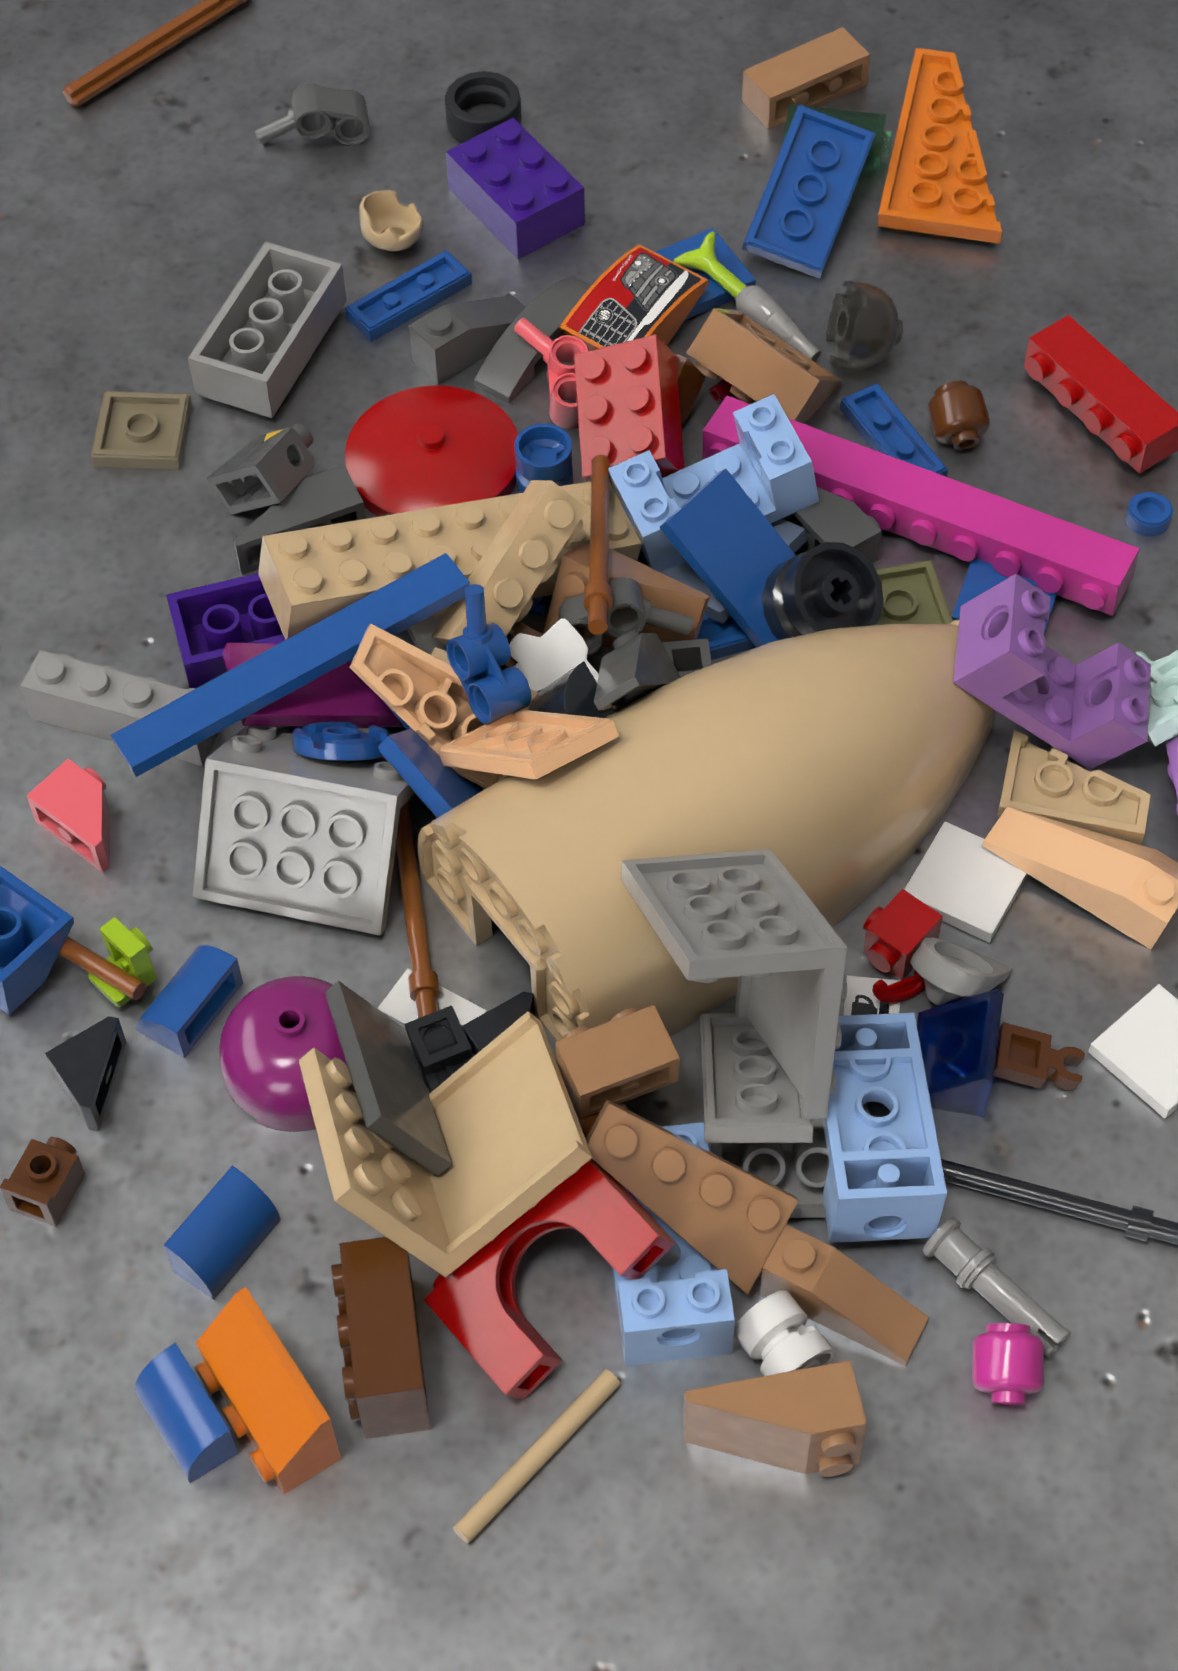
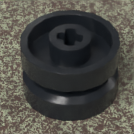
(822, 591)

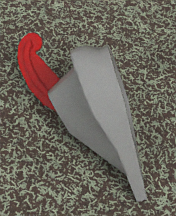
(945, 973)

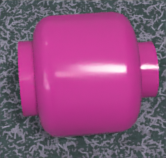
(1008, 1363)

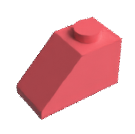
(75, 811)

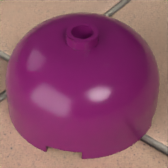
(264, 1045)

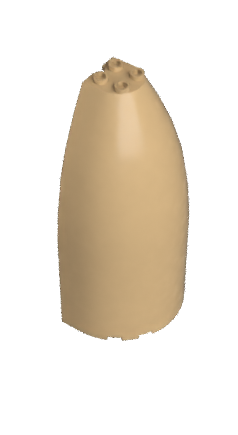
(807, 747)

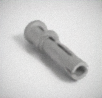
(977, 1270)

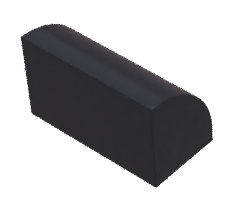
(570, 695)

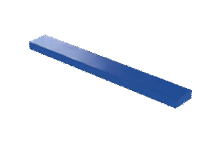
(287, 665)

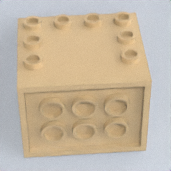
(504, 1132)

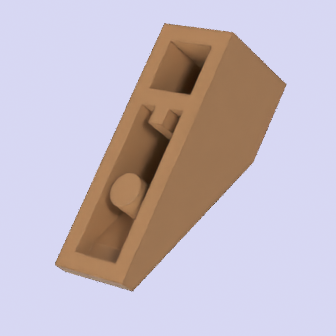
(842, 1295)

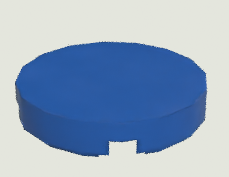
(338, 741)

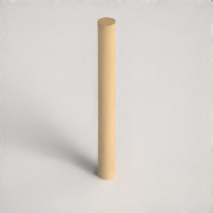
(536, 1456)

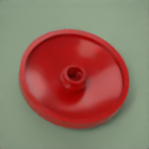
(431, 450)

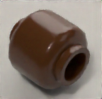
(958, 415)

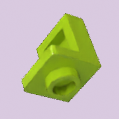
(128, 951)

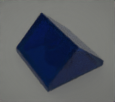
(960, 1051)

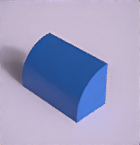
(191, 999)
(221, 1233)
(184, 1414)

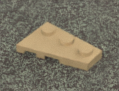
(1065, 792)

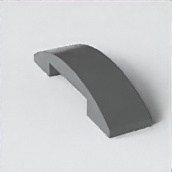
(513, 359)

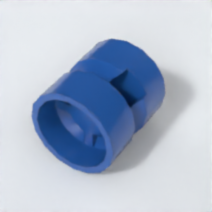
(543, 454)

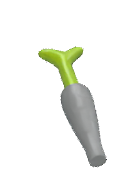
(749, 299)

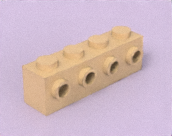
(519, 557)

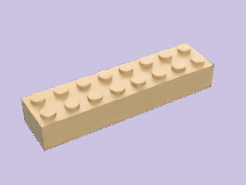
(335, 565)

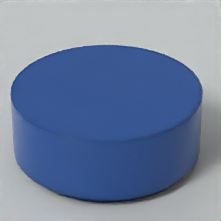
(1149, 514)

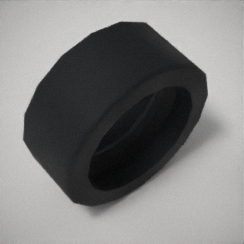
(477, 88)

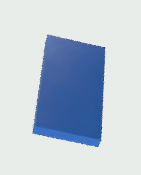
(808, 191)
(730, 550)

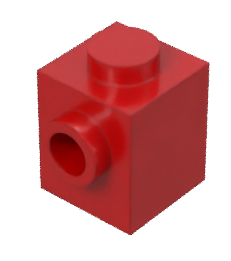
(897, 933)

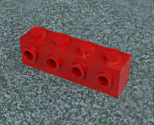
(1103, 393)

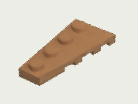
(702, 1197)

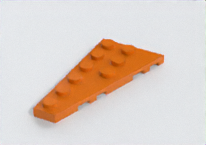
(936, 159)

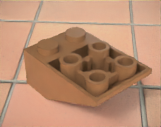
(617, 1060)

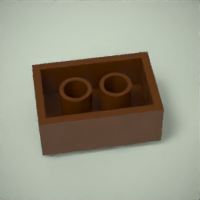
(380, 1338)

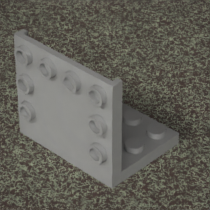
(298, 831)
(756, 923)

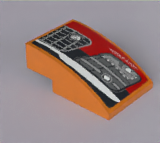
(634, 300)

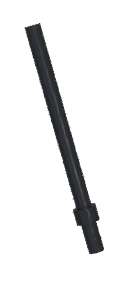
(1137, 1223)

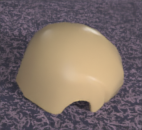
(388, 222)

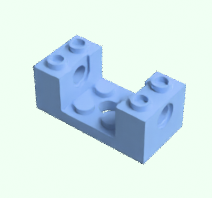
(765, 463)
(886, 1169)
(676, 1308)

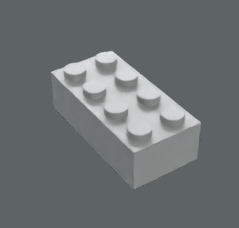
(268, 329)

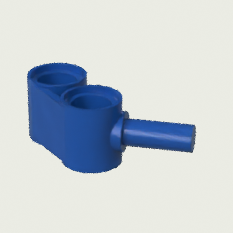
(477, 663)

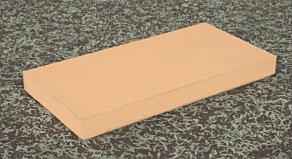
(528, 743)

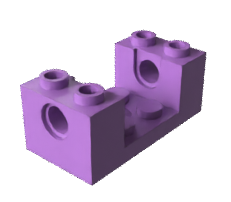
(1079, 709)

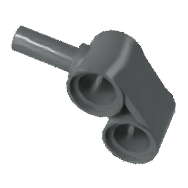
(322, 109)
(621, 621)

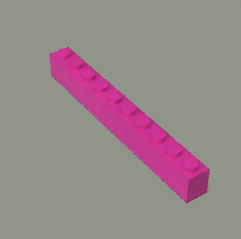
(957, 516)

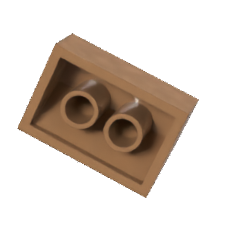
(760, 364)

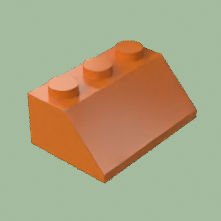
(265, 1395)

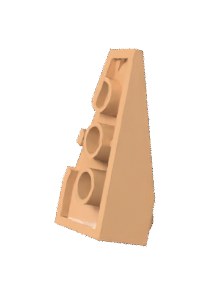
(420, 692)
(1107, 876)

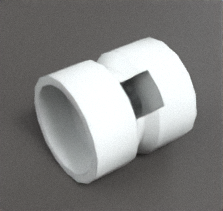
(778, 1336)

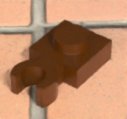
(1028, 1059)

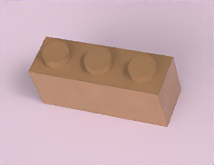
(805, 76)

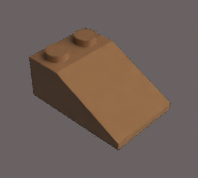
(656, 587)
(787, 1419)

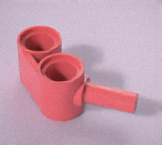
(560, 376)

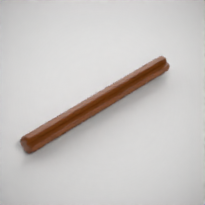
(146, 49)

